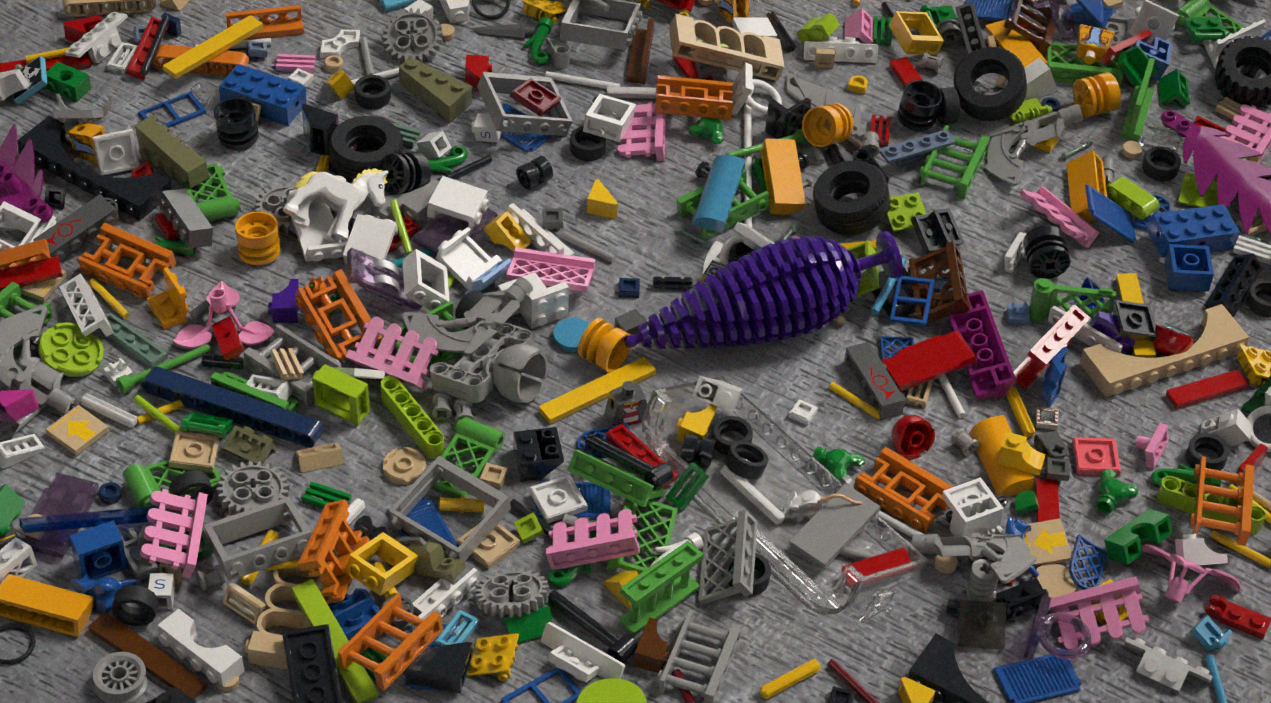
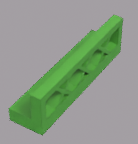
(238, 385)

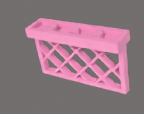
(555, 264)

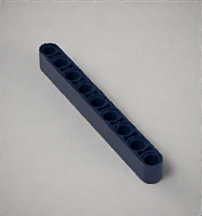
(232, 405)

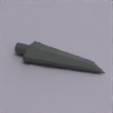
(515, 31)

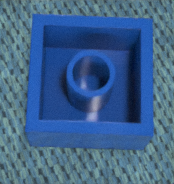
(1188, 267)
(98, 551)

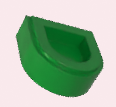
(1026, 502)

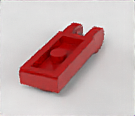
(1238, 616)

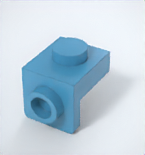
(1210, 635)

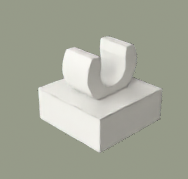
(116, 370)

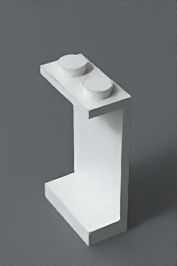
(313, 239)

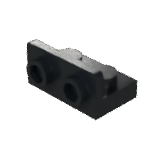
(1022, 598)

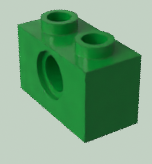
(67, 81)

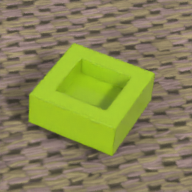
(528, 528)

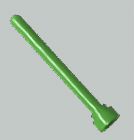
(798, 136)
(126, 383)

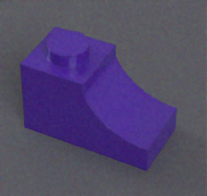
(283, 304)
(1106, 324)

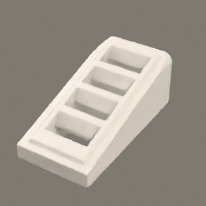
(281, 387)
(10, 458)

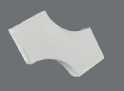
(343, 41)

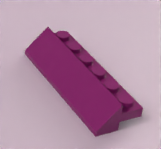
(992, 371)

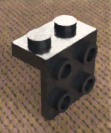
(783, 121)

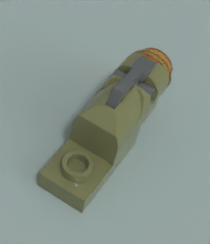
(432, 559)

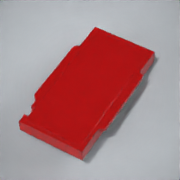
(929, 360)

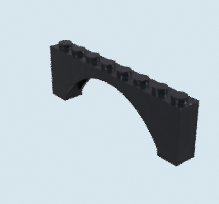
(133, 195)
(939, 671)

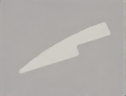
(713, 252)

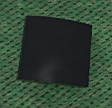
(936, 230)

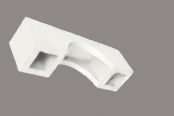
(217, 663)

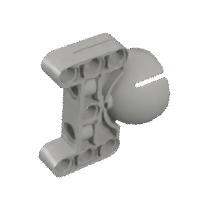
(498, 363)

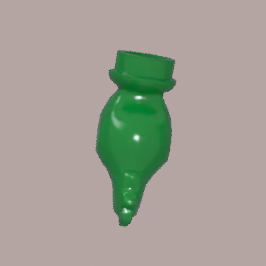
(708, 128)
(837, 460)
(1113, 492)

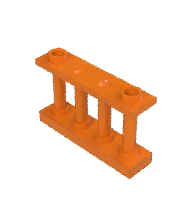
(1243, 496)
(398, 658)

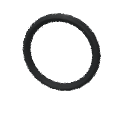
(491, 16)
(32, 644)

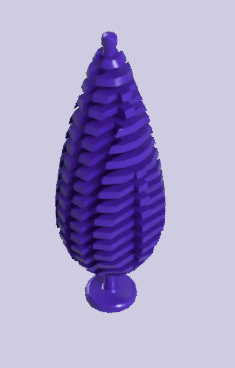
(768, 295)

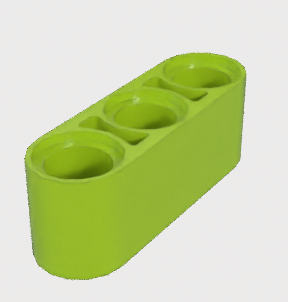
(1132, 198)

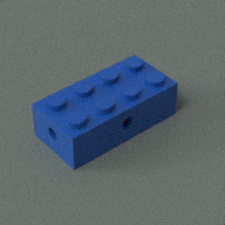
(279, 97)
(1195, 226)

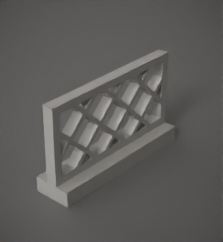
(743, 557)

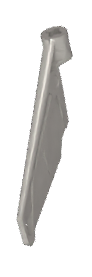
(822, 96)

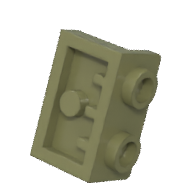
(248, 445)

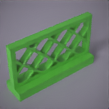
(1067, 72)
(1139, 106)
(613, 478)
(654, 508)

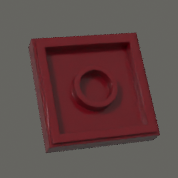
(535, 97)

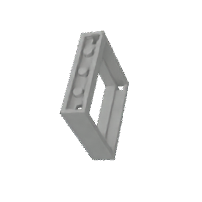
(597, 35)
(505, 83)
(444, 469)
(253, 522)

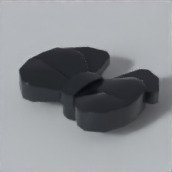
(367, 528)

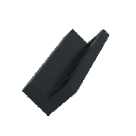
(1235, 283)

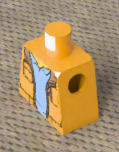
(733, 9)
(1093, 43)
(82, 140)

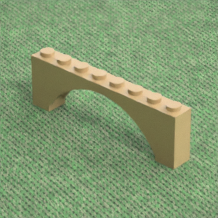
(1122, 372)

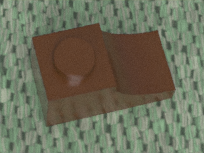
(652, 650)

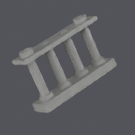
(262, 366)
(715, 673)

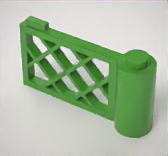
(1200, 8)
(214, 207)
(1045, 296)
(480, 438)
(143, 483)

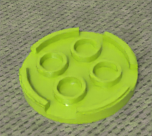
(69, 350)
(611, 691)

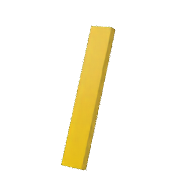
(213, 47)
(1130, 291)
(595, 390)

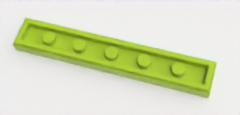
(319, 613)

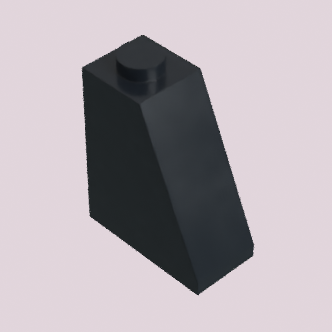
(441, 667)

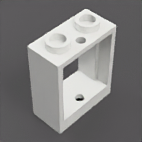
(614, 128)
(26, 222)
(420, 265)

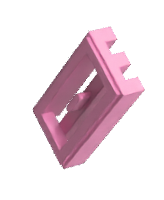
(291, 62)

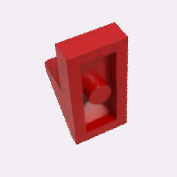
(76, 29)

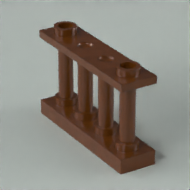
(1045, 32)

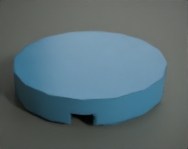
(568, 333)

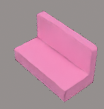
(860, 25)

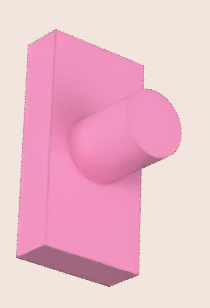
(1153, 446)

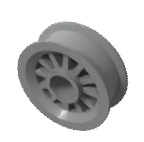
(120, 678)

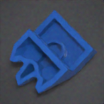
(1054, 377)
(354, 611)

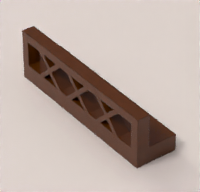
(640, 54)

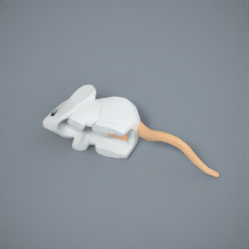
(808, 504)

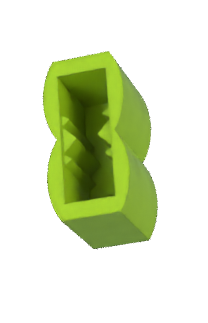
(818, 28)

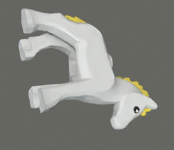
(337, 195)

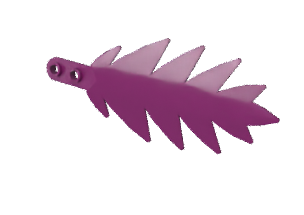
(1225, 157)
(17, 178)

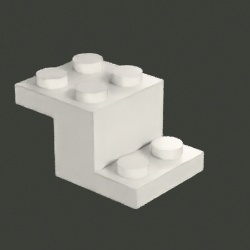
(542, 304)
(973, 510)

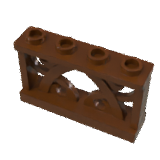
(955, 300)

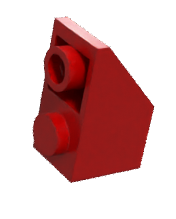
(474, 67)

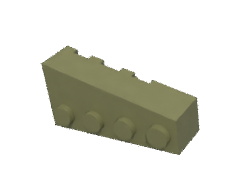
(435, 88)
(170, 153)

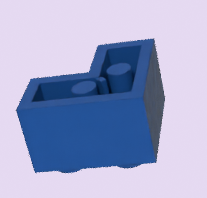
(1158, 50)

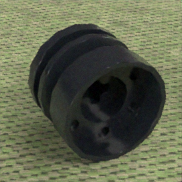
(919, 105)
(236, 123)
(406, 172)
(1046, 252)

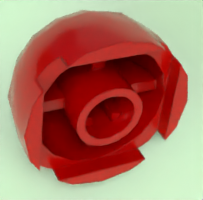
(1171, 342)
(912, 436)

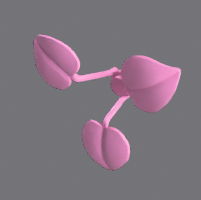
(221, 299)
(1178, 587)

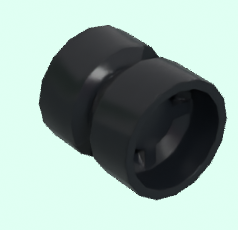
(535, 172)
(698, 450)

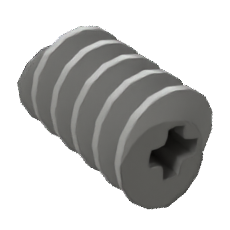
(982, 581)

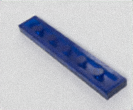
(83, 520)

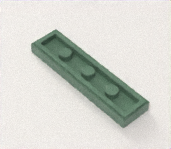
(135, 342)

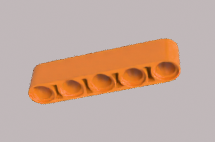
(219, 65)

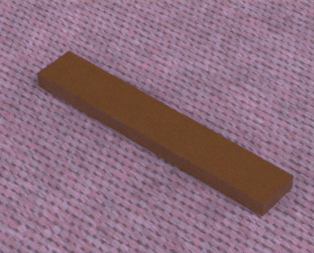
(155, 660)

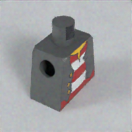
(625, 405)

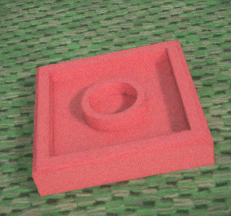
(1095, 455)

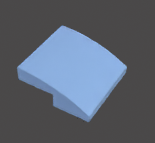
(490, 276)

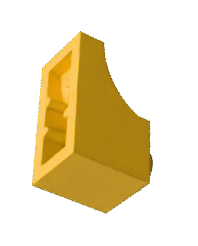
(507, 232)
(696, 423)
(1018, 454)

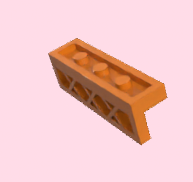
(272, 28)
(24, 254)

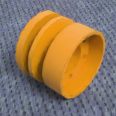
(1097, 94)
(827, 124)
(257, 238)
(603, 345)

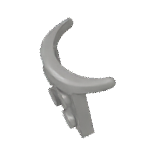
(79, 116)

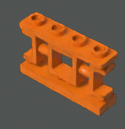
(694, 97)
(132, 247)
(350, 307)
(910, 476)
(318, 556)

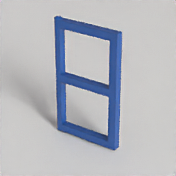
(178, 120)
(897, 298)
(533, 686)

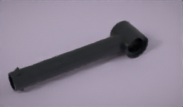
(653, 475)
(619, 648)

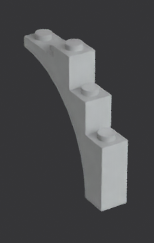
(411, 205)

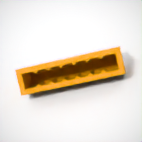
(1014, 43)
(1081, 171)
(782, 176)
(1004, 479)
(45, 605)

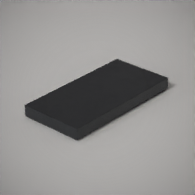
(312, 665)

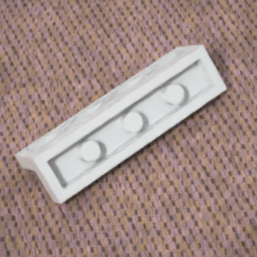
(540, 236)
(88, 302)
(12, 557)

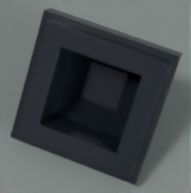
(55, 196)

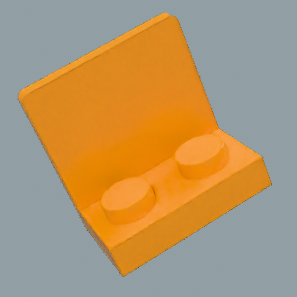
(170, 305)

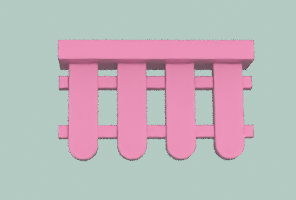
(1260, 130)
(645, 136)
(1062, 215)
(402, 358)
(171, 538)
(596, 549)
(1105, 595)

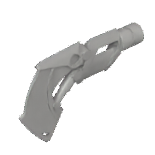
(1006, 165)
(478, 319)
(19, 330)
(1011, 564)

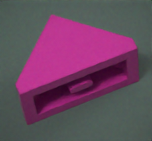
(18, 402)

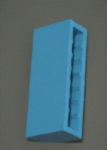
(719, 192)

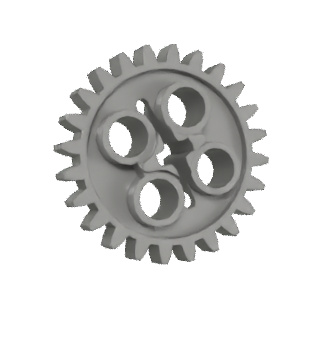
(394, 37)
(273, 202)
(250, 487)
(495, 593)

